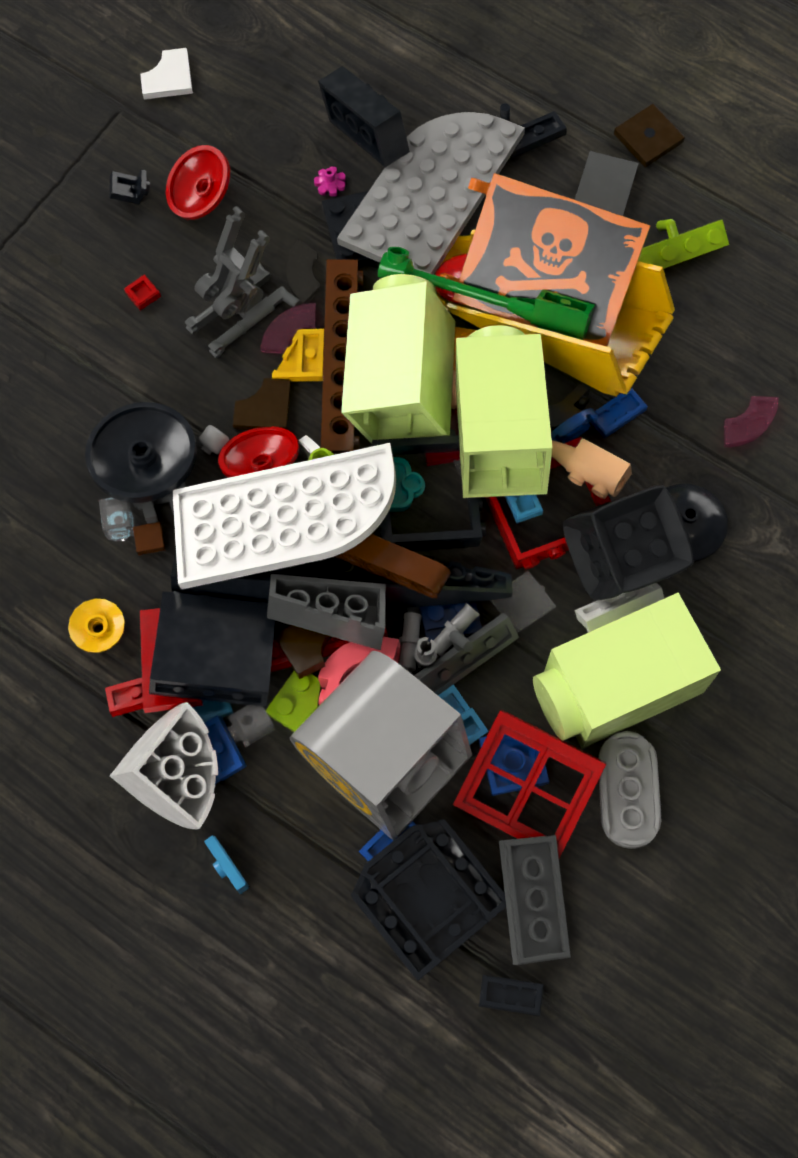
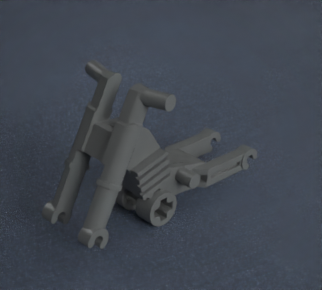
(236, 287)

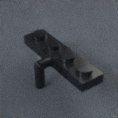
(536, 131)

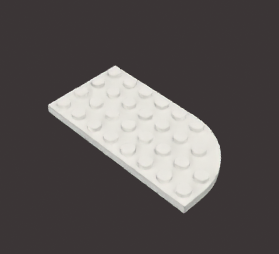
(281, 515)

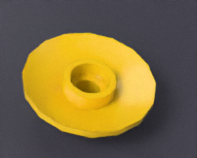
(87, 617)

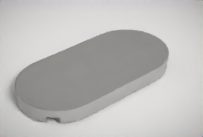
(629, 790)

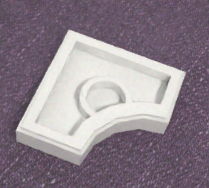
(169, 77)

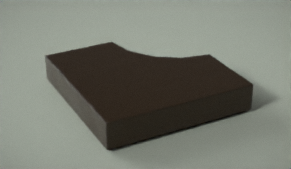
(265, 408)
(302, 649)

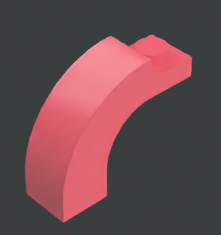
(346, 659)

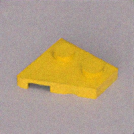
(303, 358)

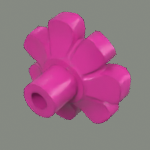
(330, 181)

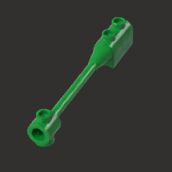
(547, 311)

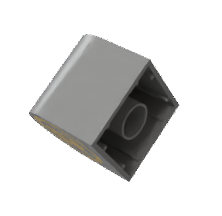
(384, 742)

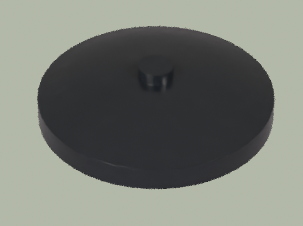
(141, 452)

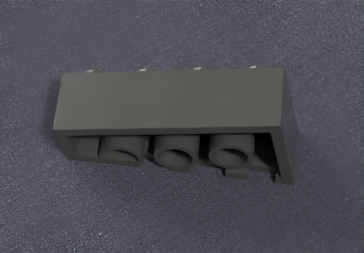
(330, 607)

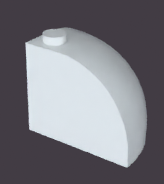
(173, 768)

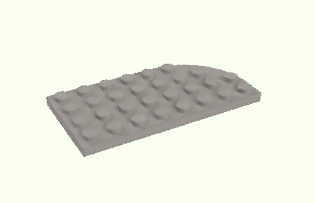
(425, 194)

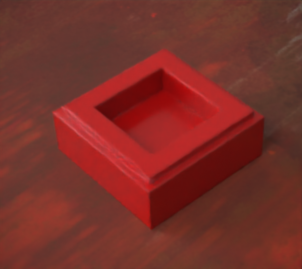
(142, 292)

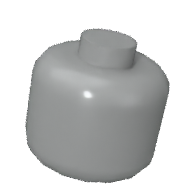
(212, 440)

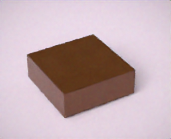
(149, 538)

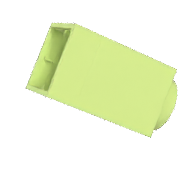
(399, 360)
(502, 413)
(625, 672)

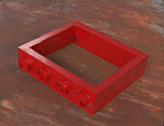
(551, 550)

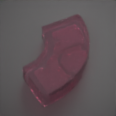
(284, 327)
(752, 423)

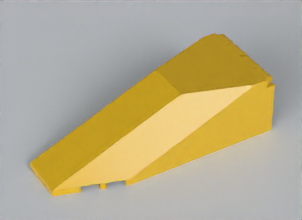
(635, 334)

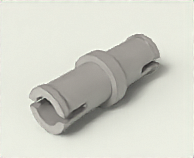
(458, 623)
(409, 640)
(425, 652)

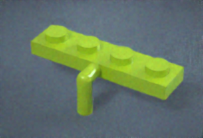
(685, 245)

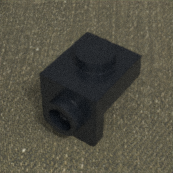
(128, 187)

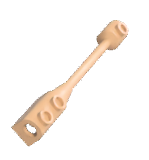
(585, 463)

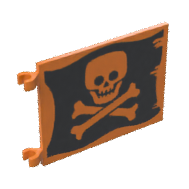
(551, 243)

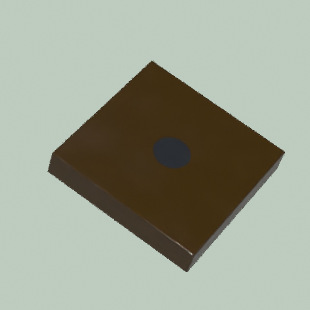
(649, 135)

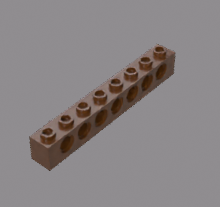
(338, 275)

